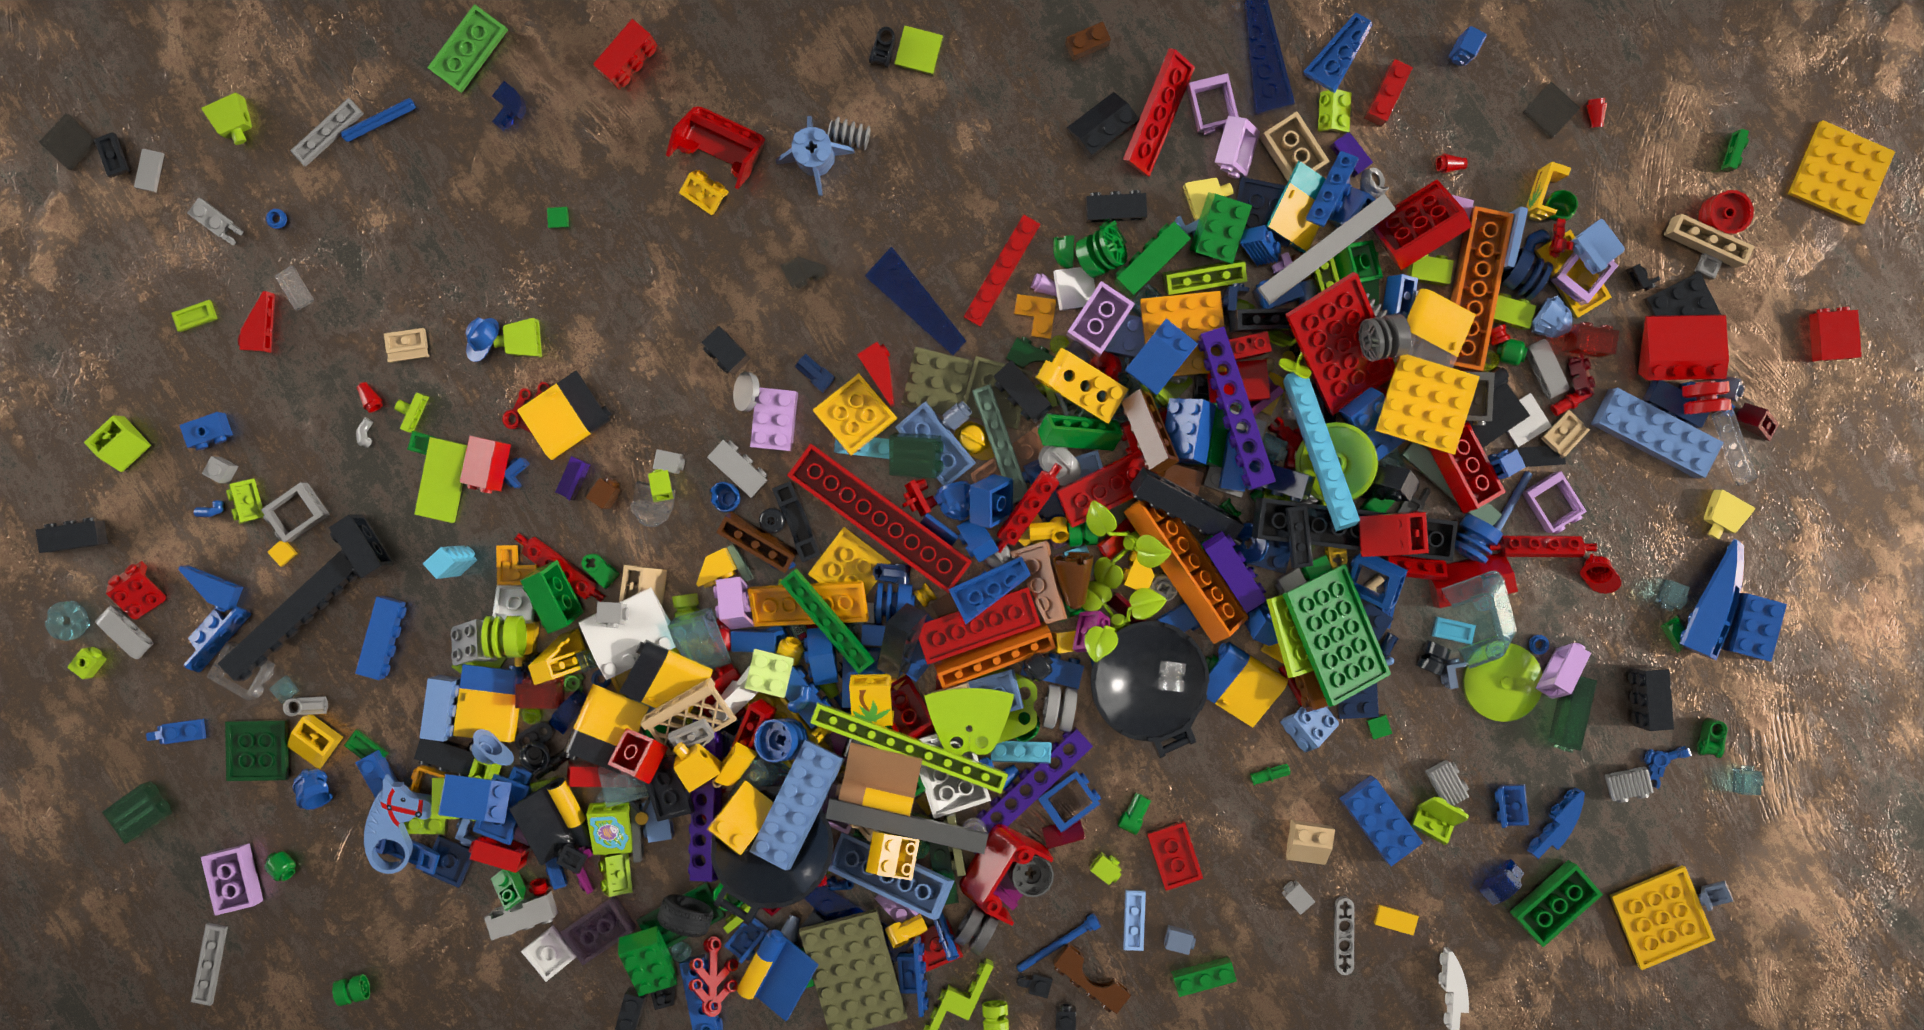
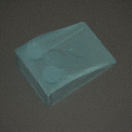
(699, 638)

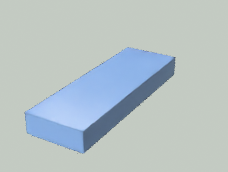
(1134, 920)

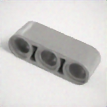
(1547, 369)
(124, 632)

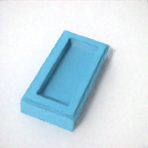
(1453, 630)

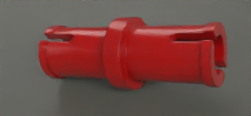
(1569, 402)

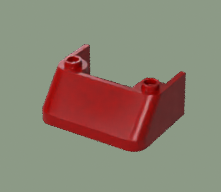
(719, 138)
(988, 869)

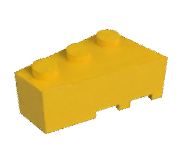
(558, 658)

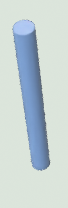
(1513, 500)

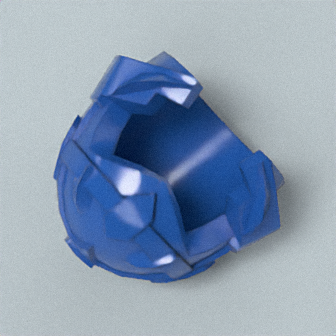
(954, 500)
(311, 789)

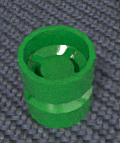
(1081, 534)
(347, 991)

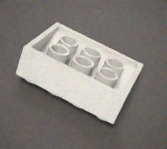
(616, 647)
(948, 793)

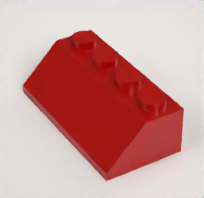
(1468, 569)

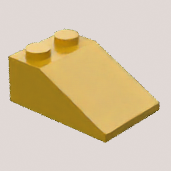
(741, 818)

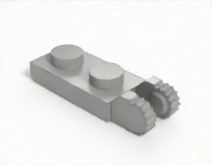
(213, 220)

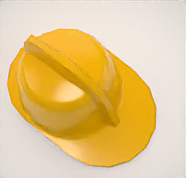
(974, 440)

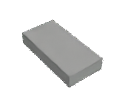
(149, 170)

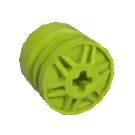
(504, 636)

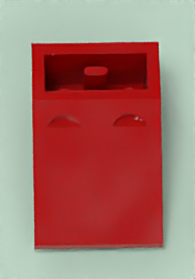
(1393, 534)

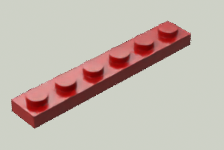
(1001, 270)

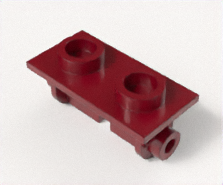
(1585, 381)

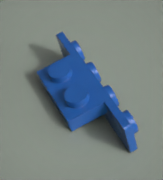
(1333, 190)
(213, 635)
(911, 974)

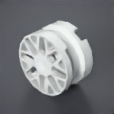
(1163, 585)

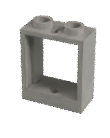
(312, 503)

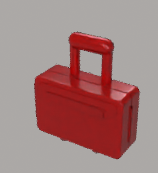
(722, 678)

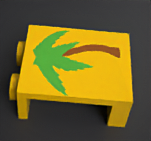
(1553, 173)
(872, 698)

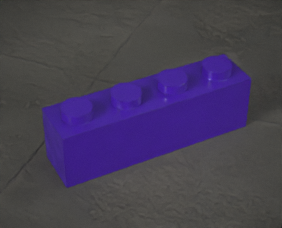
(1234, 571)

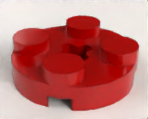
(1108, 361)

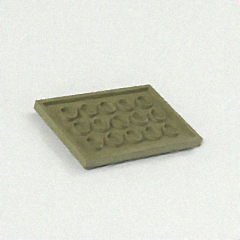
(854, 972)

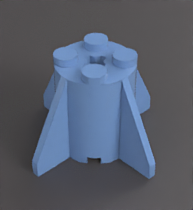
(824, 154)

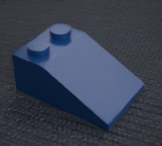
(1161, 356)
(474, 798)

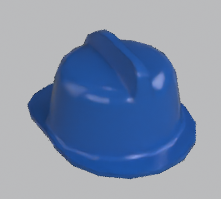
(480, 337)

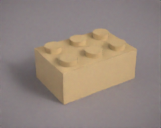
(1293, 142)

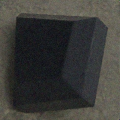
(664, 997)

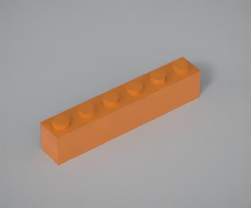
(994, 656)

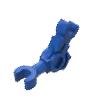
(1659, 760)

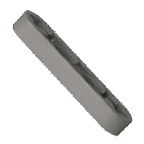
(1347, 935)

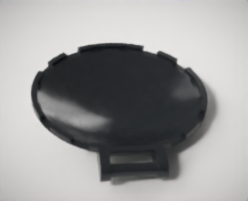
(1127, 685)
(765, 884)

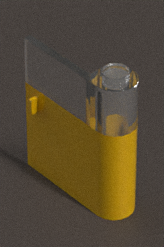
(1437, 328)

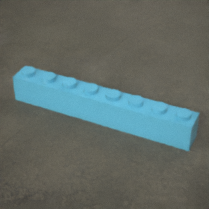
(1321, 452)

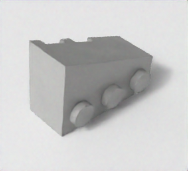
(521, 916)

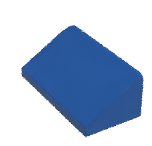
(939, 529)

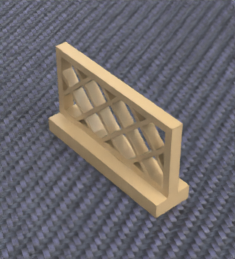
(682, 702)

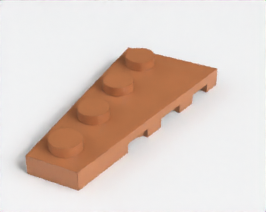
(1025, 449)
(1043, 581)

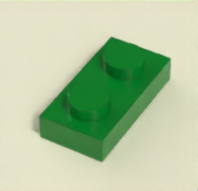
(1736, 146)

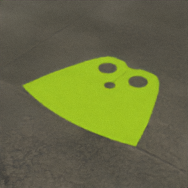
(957, 708)
(1013, 727)

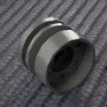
(1385, 337)
(1037, 882)

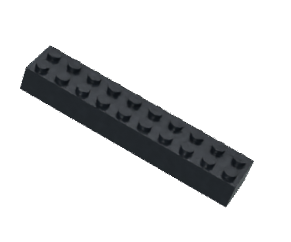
(1271, 524)

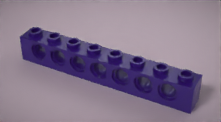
(1219, 339)
(1038, 787)
(697, 869)

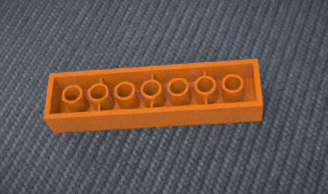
(1479, 280)
(1191, 571)

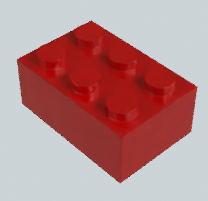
(625, 54)

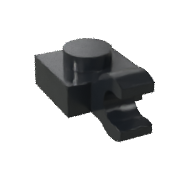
(1038, 984)

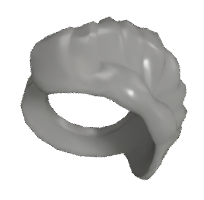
(1369, 186)

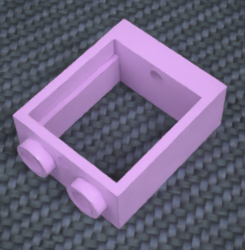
(1209, 84)
(1237, 147)
(1572, 288)
(1544, 484)
(1563, 670)

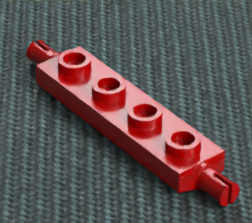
(1028, 507)
(1543, 546)
(543, 554)

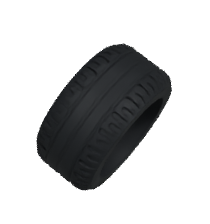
(685, 915)

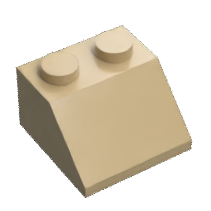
(1309, 842)

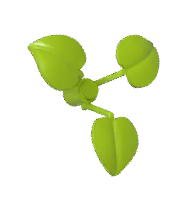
(1283, 340)
(1150, 550)
(1104, 640)

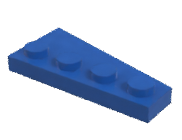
(1336, 57)
(984, 590)

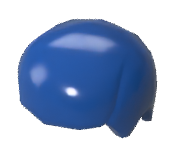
(725, 496)

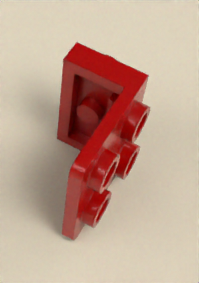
(134, 591)

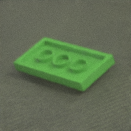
(467, 48)

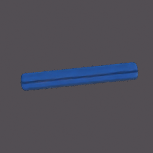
(378, 120)

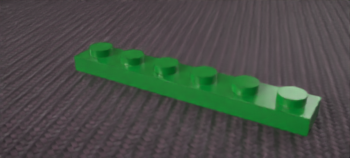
(827, 621)

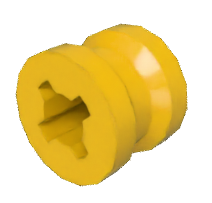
(925, 594)

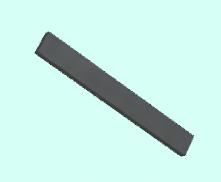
(907, 826)

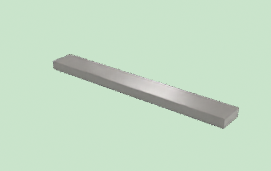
(1326, 249)

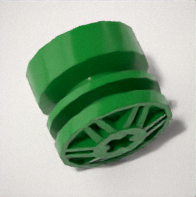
(1101, 252)

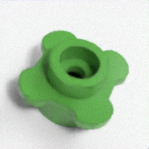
(569, 678)

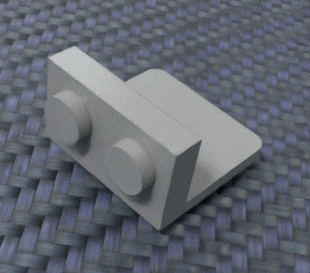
(467, 643)

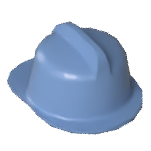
(489, 749)

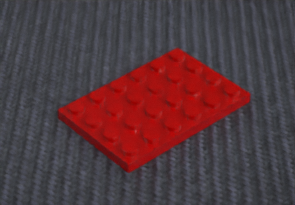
(1330, 343)

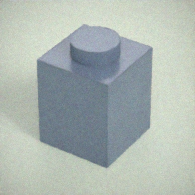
(1179, 940)

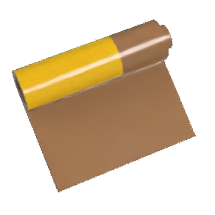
(880, 779)

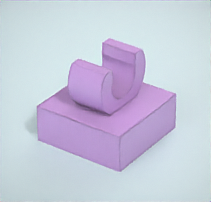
(1284, 261)

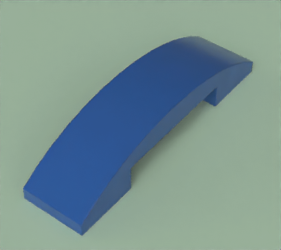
(422, 856)

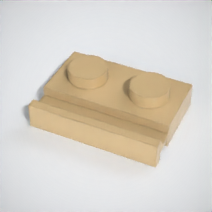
(406, 345)
(1565, 433)

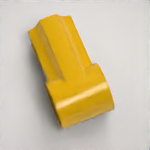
(1055, 529)
(900, 933)

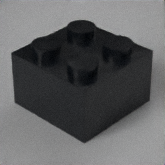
(726, 350)

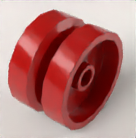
(1727, 212)
(1706, 397)

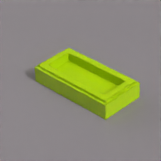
(194, 316)

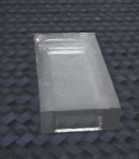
(294, 288)

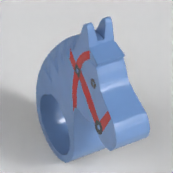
(386, 820)

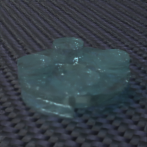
(78, 623)

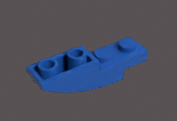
(1564, 820)

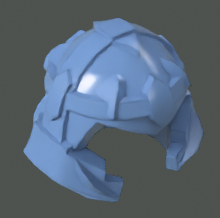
(1553, 319)

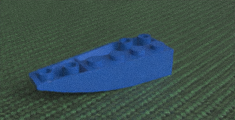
(1717, 606)

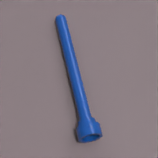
(1090, 924)

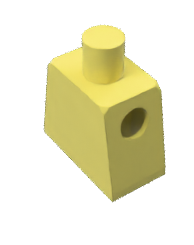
(1197, 192)
(1726, 513)

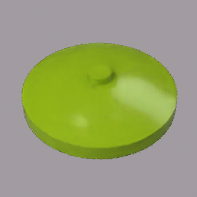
(1355, 455)
(1504, 687)

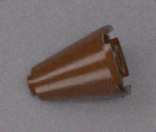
(1074, 576)

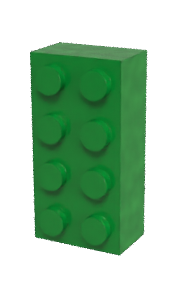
(1154, 257)
(1556, 903)

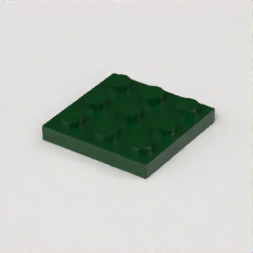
(256, 750)

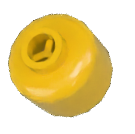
(792, 648)

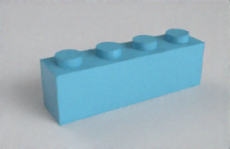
(450, 561)

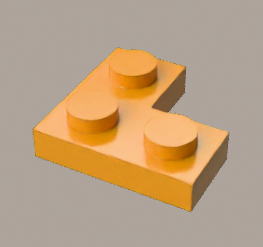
(1041, 309)
(507, 566)

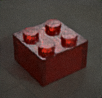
(1591, 340)
(540, 696)

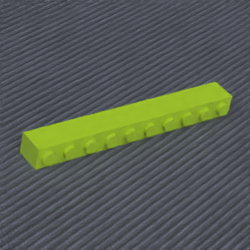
(897, 742)

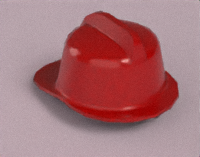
(1600, 575)

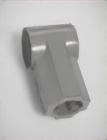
(306, 705)

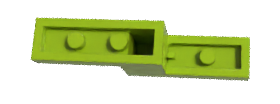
(959, 1001)

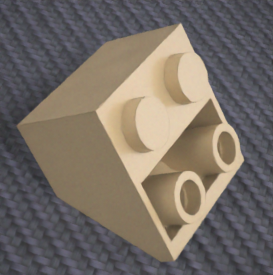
(639, 578)

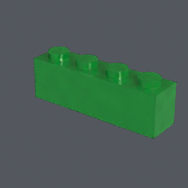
(1079, 432)

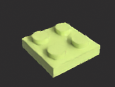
(769, 673)

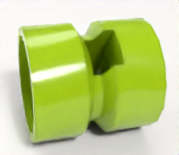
(685, 604)
(995, 1014)

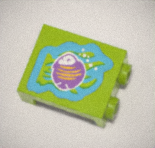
(610, 828)

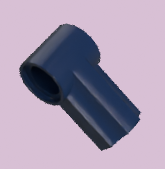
(818, 375)
(893, 573)

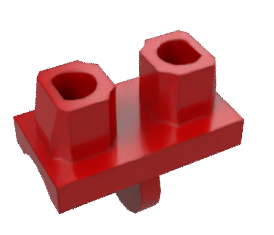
(916, 499)

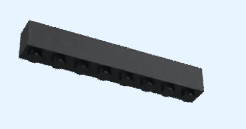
(288, 618)

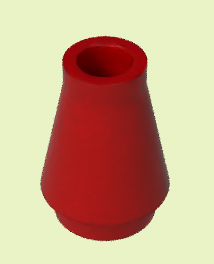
(1596, 111)
(1448, 163)
(369, 399)

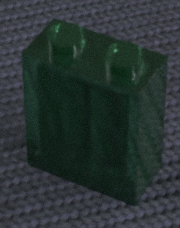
(915, 455)
(137, 812)

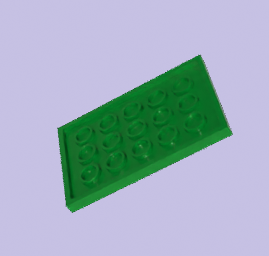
(1336, 634)

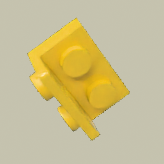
(703, 191)

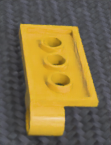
(1053, 377)

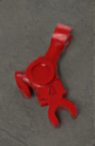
(1558, 242)
(1293, 438)

